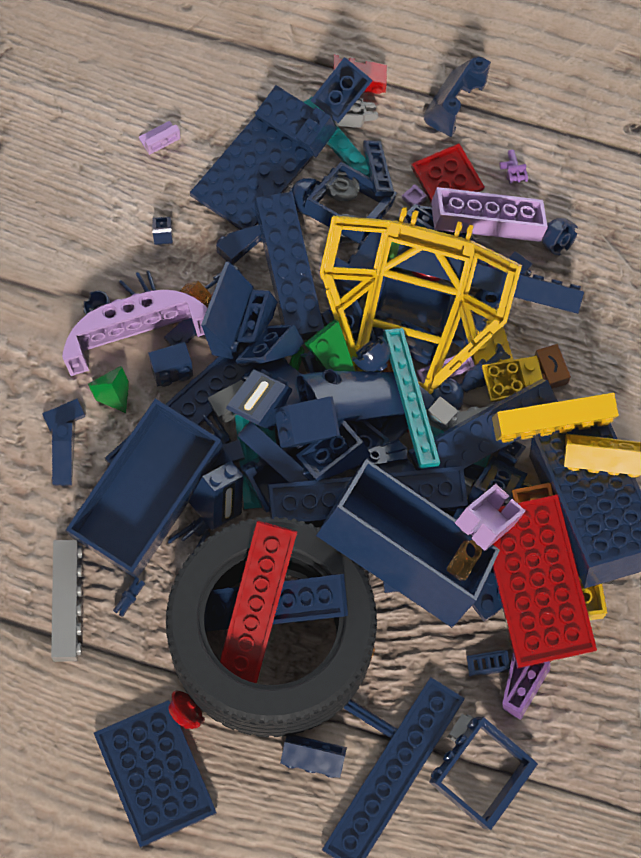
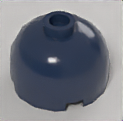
(301, 190)
(559, 235)
(373, 355)
(451, 392)

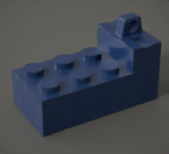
(296, 120)
(363, 259)

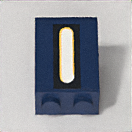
(259, 398)
(219, 495)

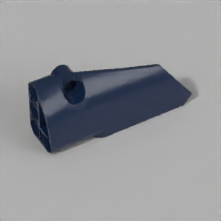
(357, 394)

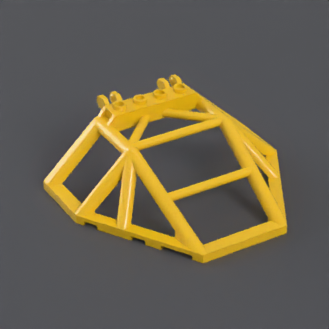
(431, 241)

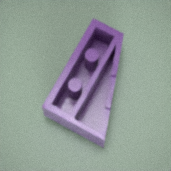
(523, 686)

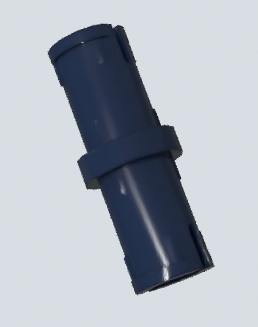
(128, 597)

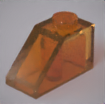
(197, 291)

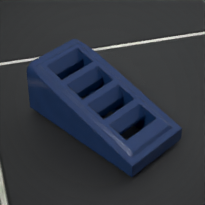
(495, 655)

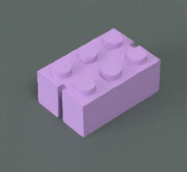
(485, 521)

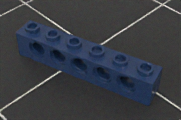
(482, 295)

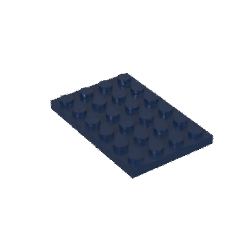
(253, 166)
(154, 774)

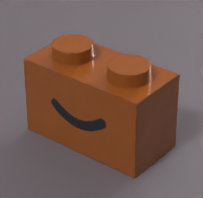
(553, 366)

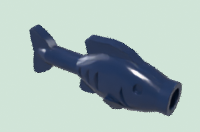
(474, 377)

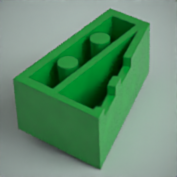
(330, 348)

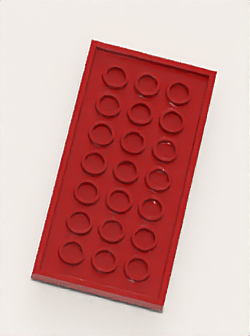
(541, 587)

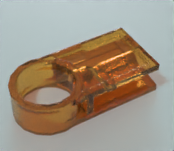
(463, 564)

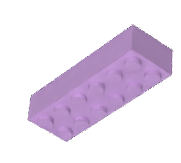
(489, 213)

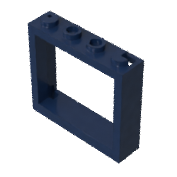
(324, 215)
(510, 789)

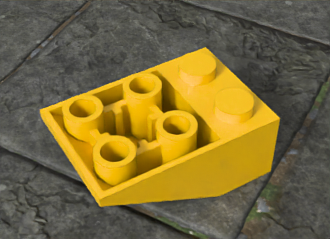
(510, 376)

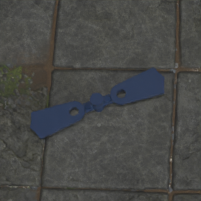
(386, 453)

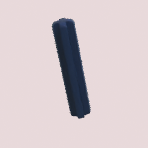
(370, 718)

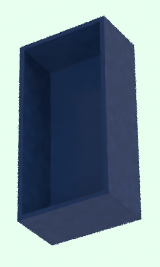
(145, 488)
(597, 509)
(405, 543)

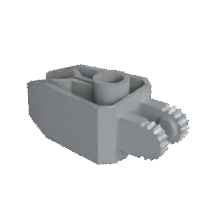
(358, 113)

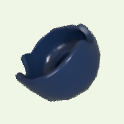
(95, 300)

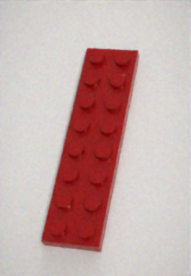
(257, 600)

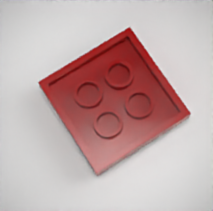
(447, 170)

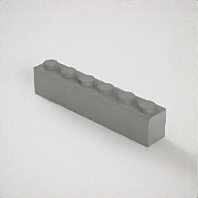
(66, 601)

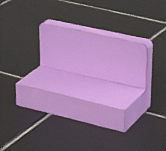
(160, 137)

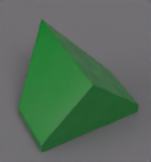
(111, 389)

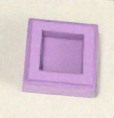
(414, 196)

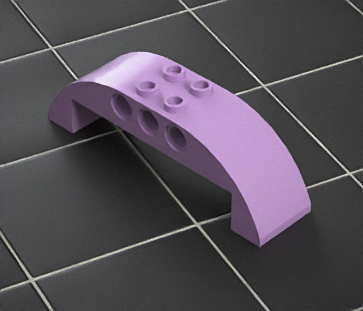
(128, 318)

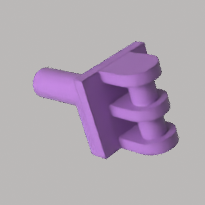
(515, 171)

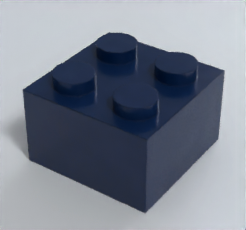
(171, 364)

